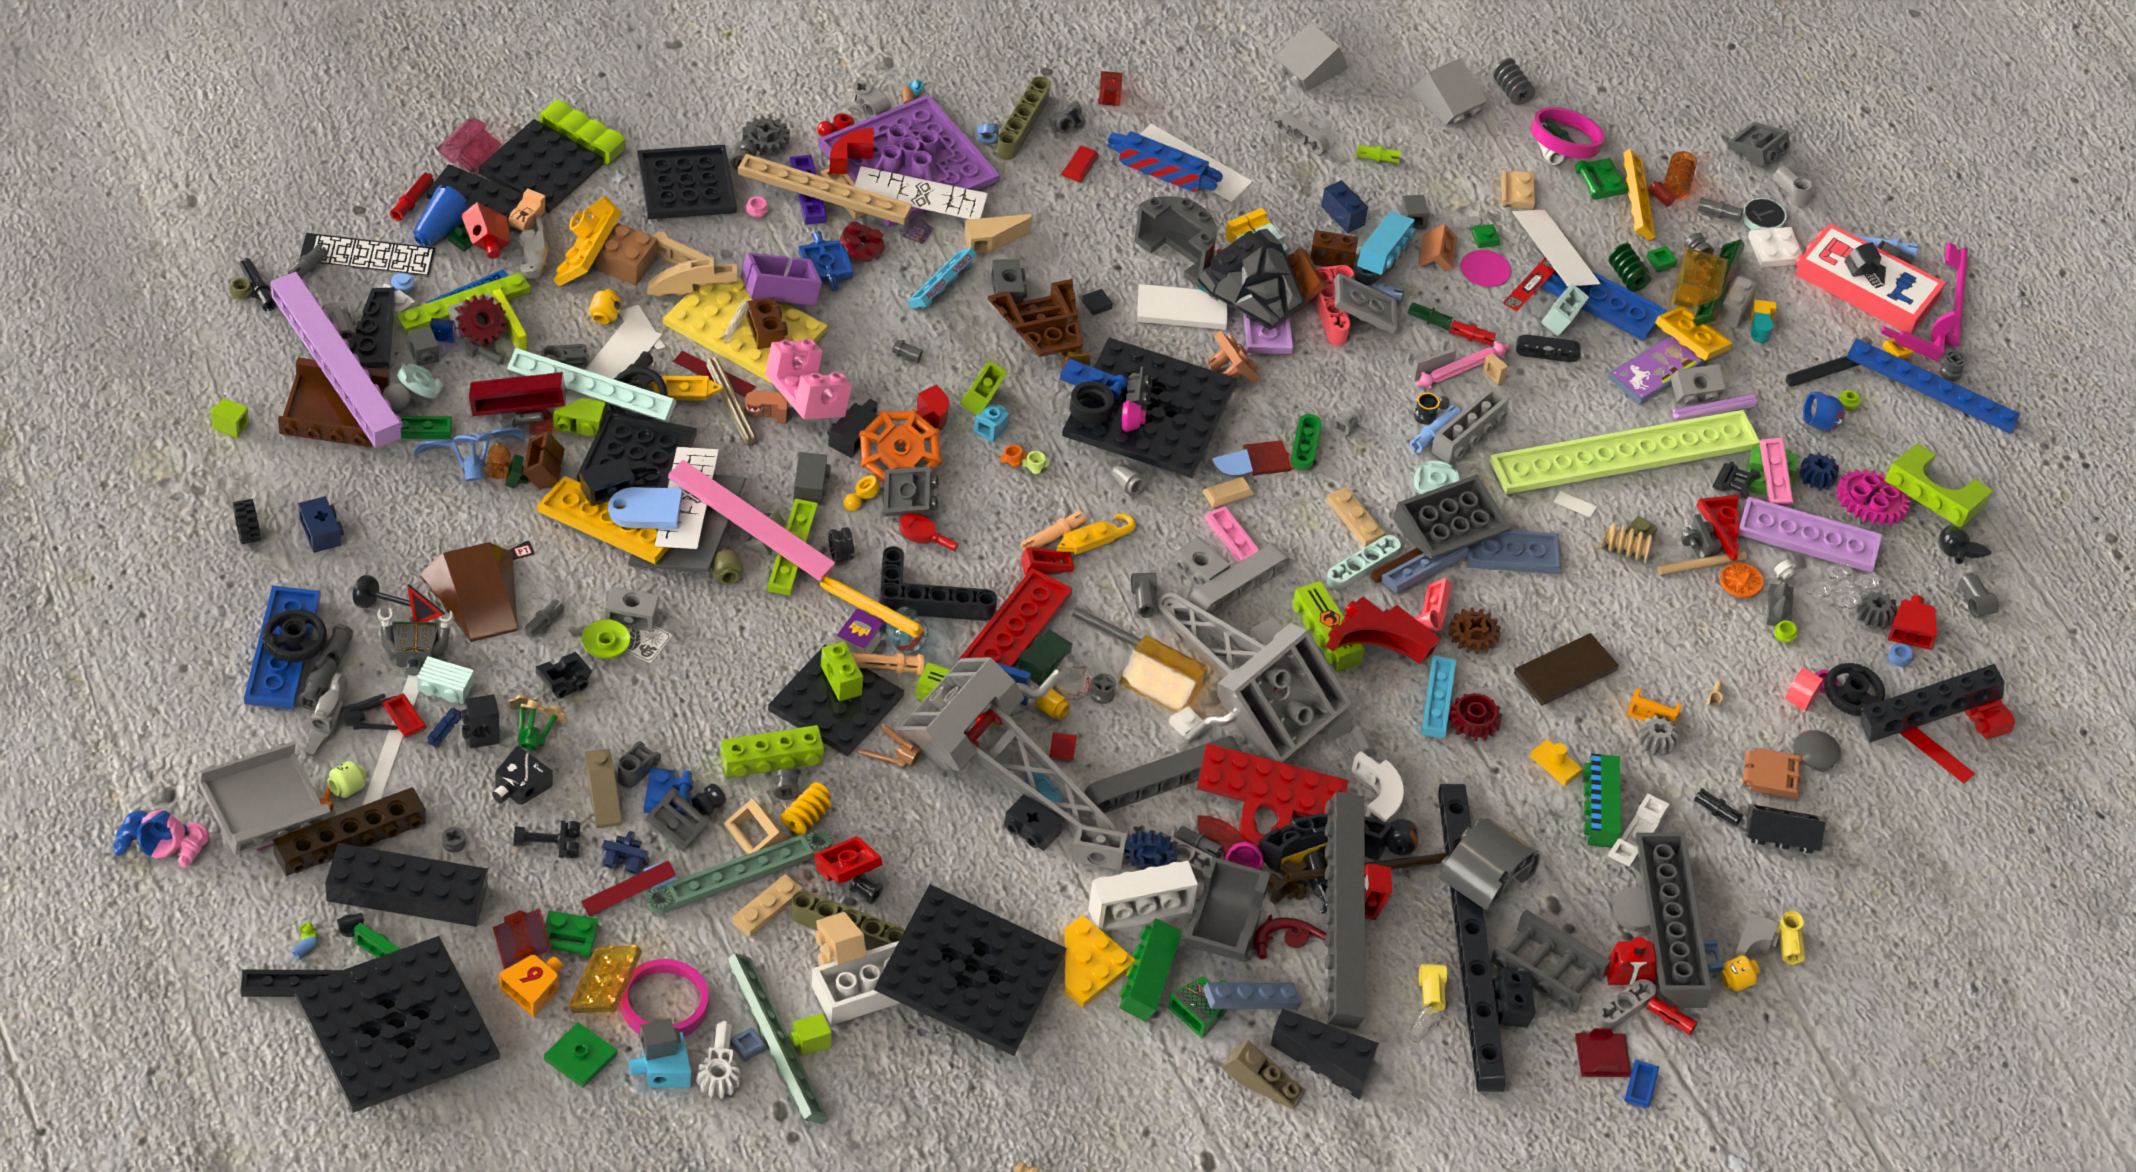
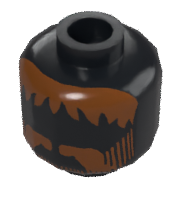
(1402, 836)

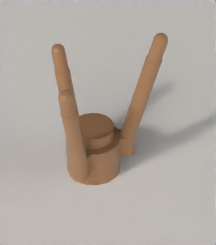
(906, 751)

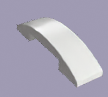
(1645, 821)

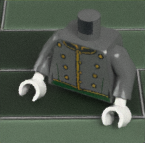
(414, 641)

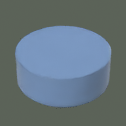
(1900, 655)

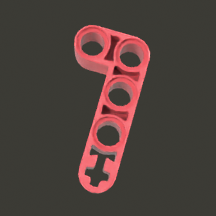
(1335, 322)

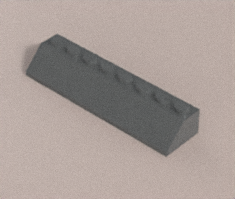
(1674, 918)

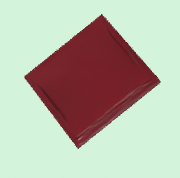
(1603, 1053)

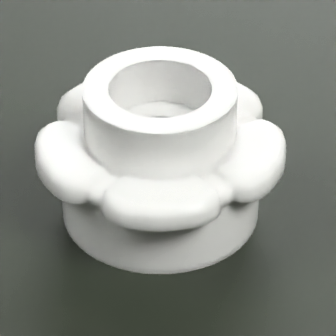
(1784, 569)

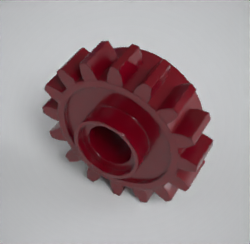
(470, 325)
(1475, 716)

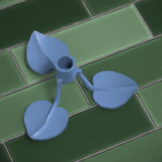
(473, 465)

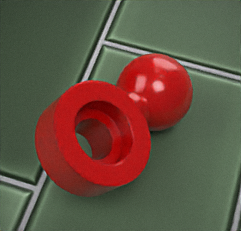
(839, 122)

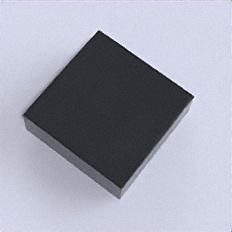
(1097, 302)

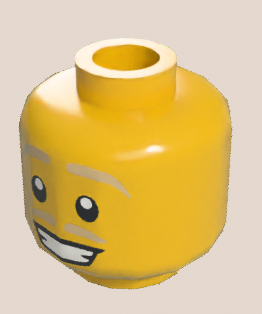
(1740, 973)

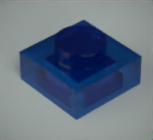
(443, 329)

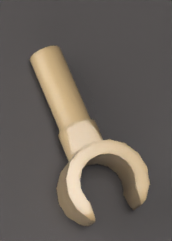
(1716, 695)

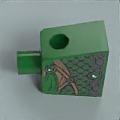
(1193, 1009)

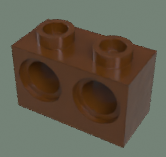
(1333, 249)
(766, 322)

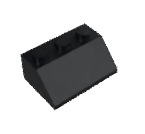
(1784, 828)

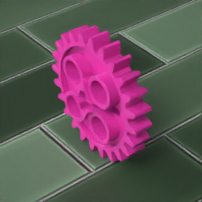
(1884, 506)

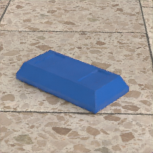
(1641, 1084)

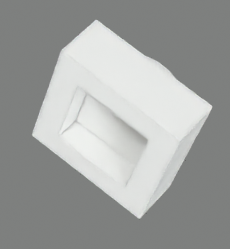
(1184, 720)

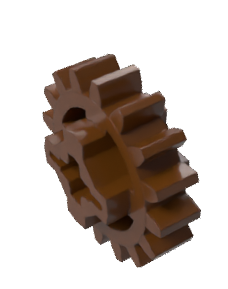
(1476, 631)

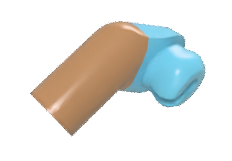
(912, 90)

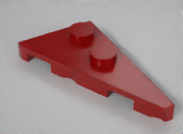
(1723, 514)

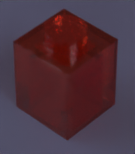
(1110, 88)

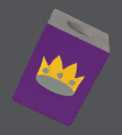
(861, 632)

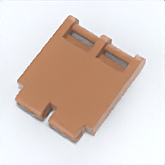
(1772, 772)

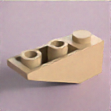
(995, 232)

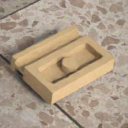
(1518, 189)

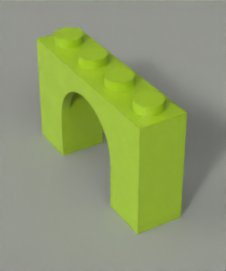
(1956, 506)

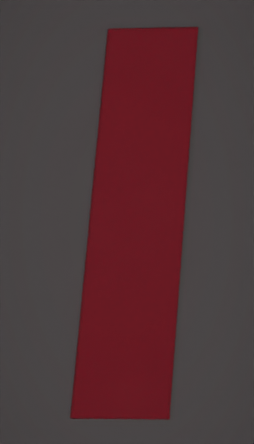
(699, 367)
(628, 888)

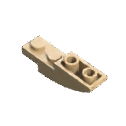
(681, 277)

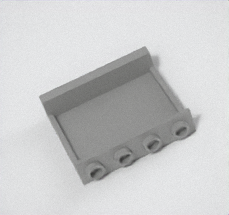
(261, 797)

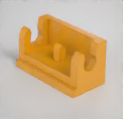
(1644, 708)

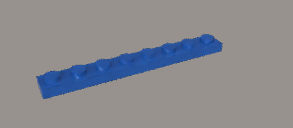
(1933, 385)

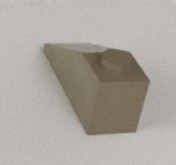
(602, 788)

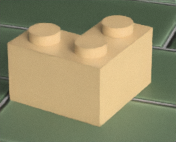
(839, 940)

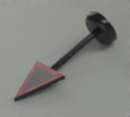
(367, 591)

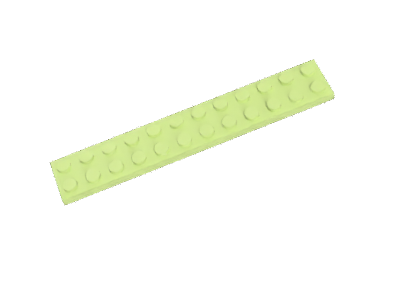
(1624, 452)

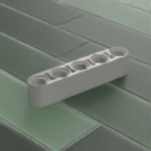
(1240, 579)

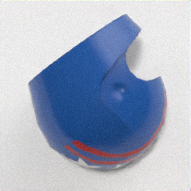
(1828, 414)

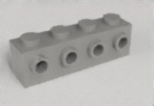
(1470, 425)

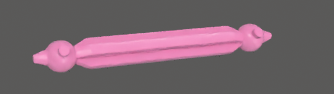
(1461, 365)

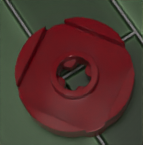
(857, 233)

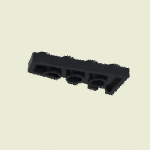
(375, 330)

